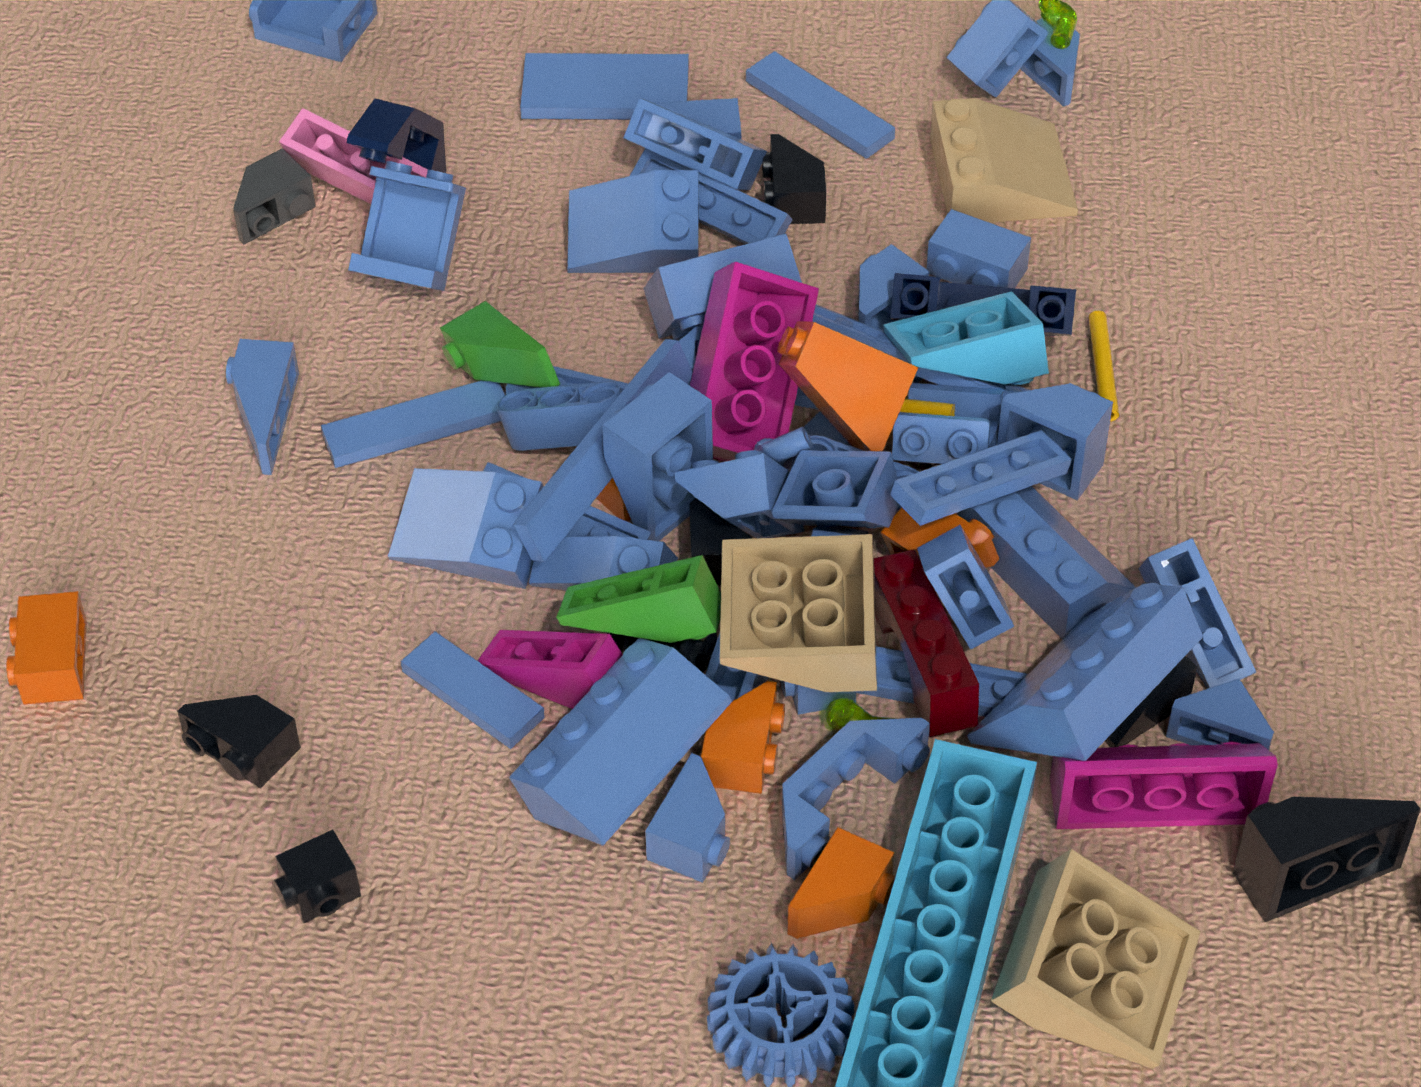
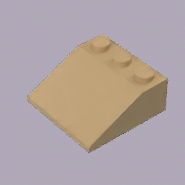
(999, 162)
(801, 610)
(1096, 962)

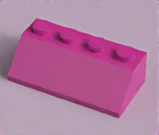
(740, 357)
(1161, 786)

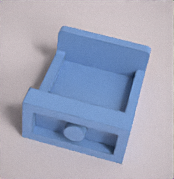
(312, 26)
(410, 226)
(943, 437)

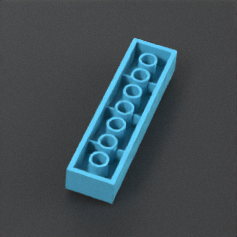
(940, 921)

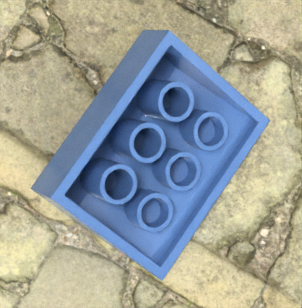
(1095, 675)

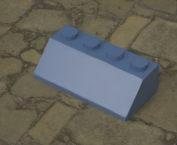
(1048, 559)
(619, 741)

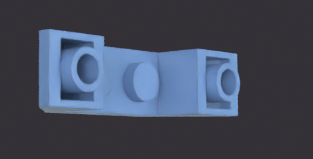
(883, 744)

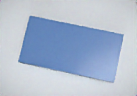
(599, 84)

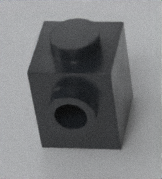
(316, 877)

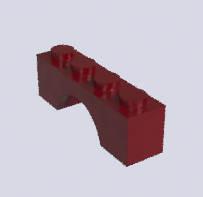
(937, 666)

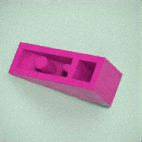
(551, 663)

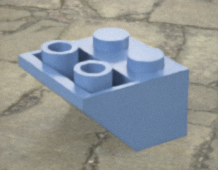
(741, 491)

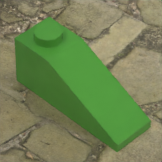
(496, 349)
(652, 603)

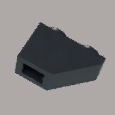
(795, 182)
(241, 734)

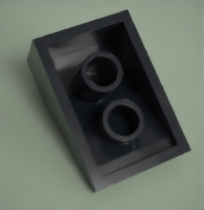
(1319, 848)

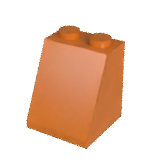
(847, 381)

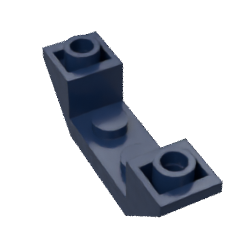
(399, 133)
(924, 294)

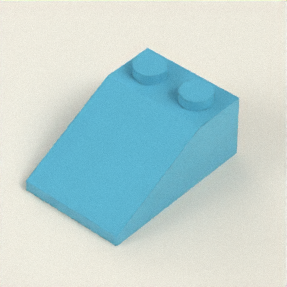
(980, 339)

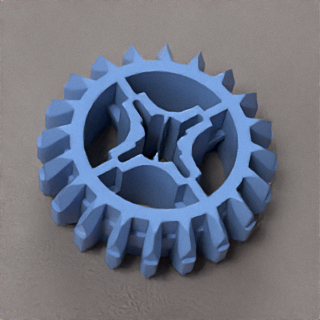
(753, 1031)

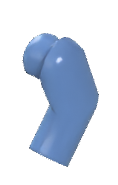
(785, 446)

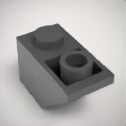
(271, 195)

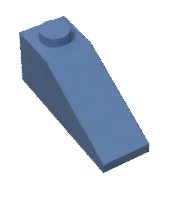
(695, 145)
(264, 387)
(595, 558)
(1220, 652)

